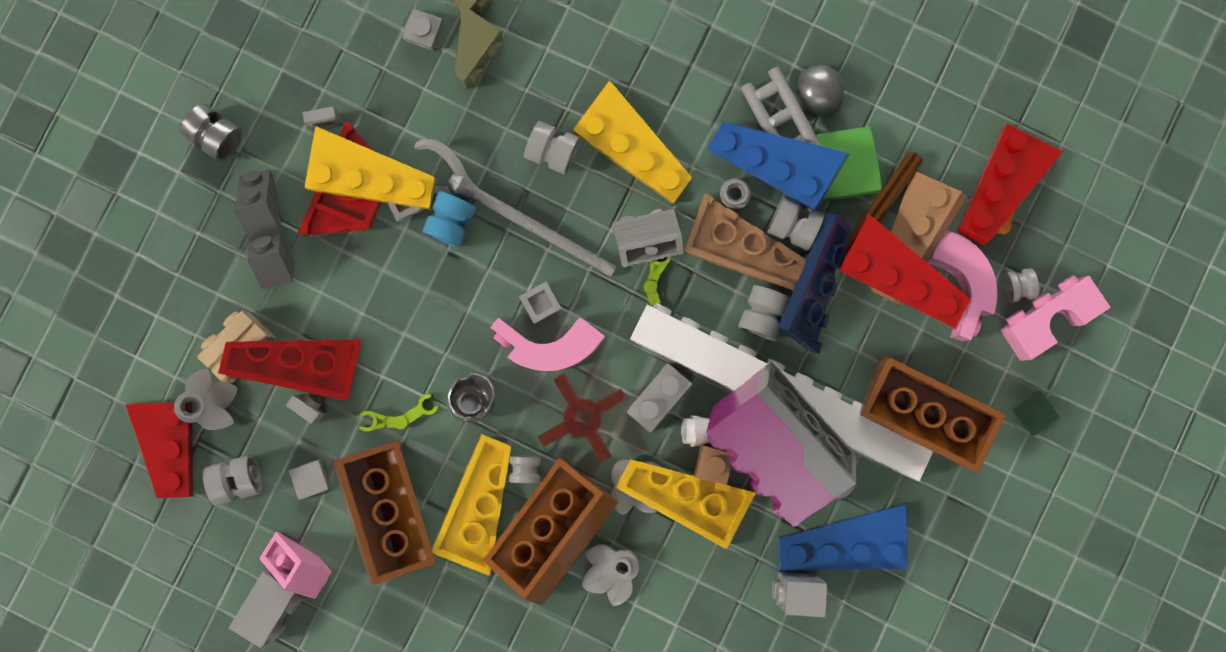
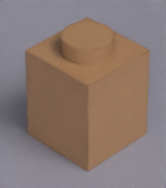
(712, 465)

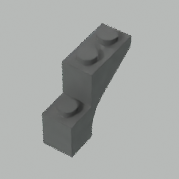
(261, 221)

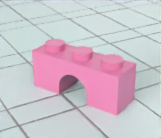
(1030, 331)

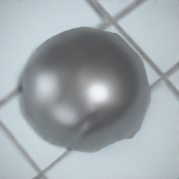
(820, 90)
(471, 398)

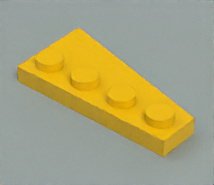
(628, 141)
(358, 172)
(693, 502)
(476, 507)

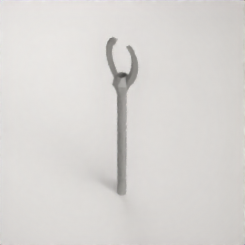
(462, 186)

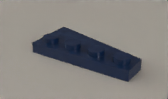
(816, 283)

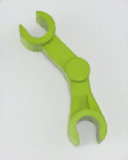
(650, 285)
(400, 422)

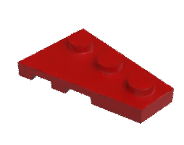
(165, 447)

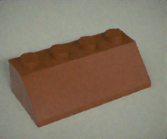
(931, 413)
(384, 512)
(550, 532)

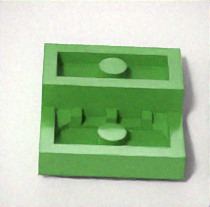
(861, 170)

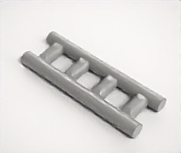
(792, 110)

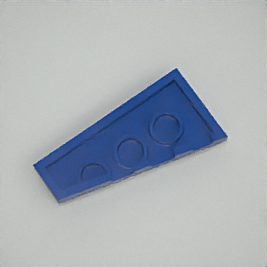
(785, 163)
(860, 542)

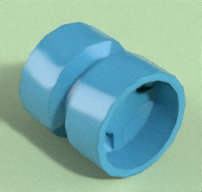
(449, 219)

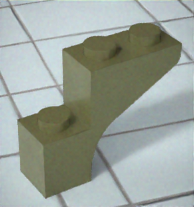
(476, 41)

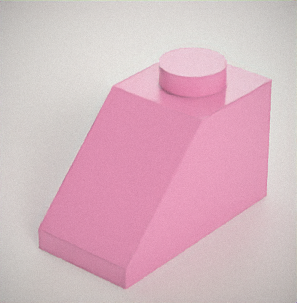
(295, 566)

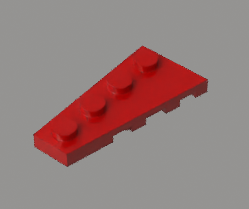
(1007, 178)
(897, 271)
(299, 365)

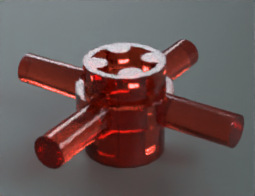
(569, 425)

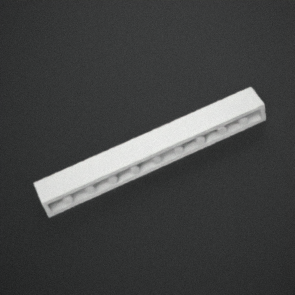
(733, 367)

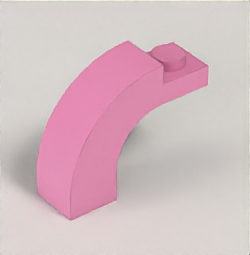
(975, 279)
(554, 356)

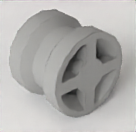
(1020, 285)
(525, 469)

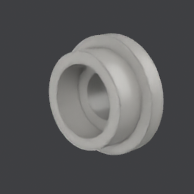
(742, 187)

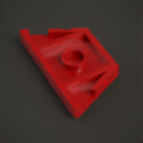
(340, 213)

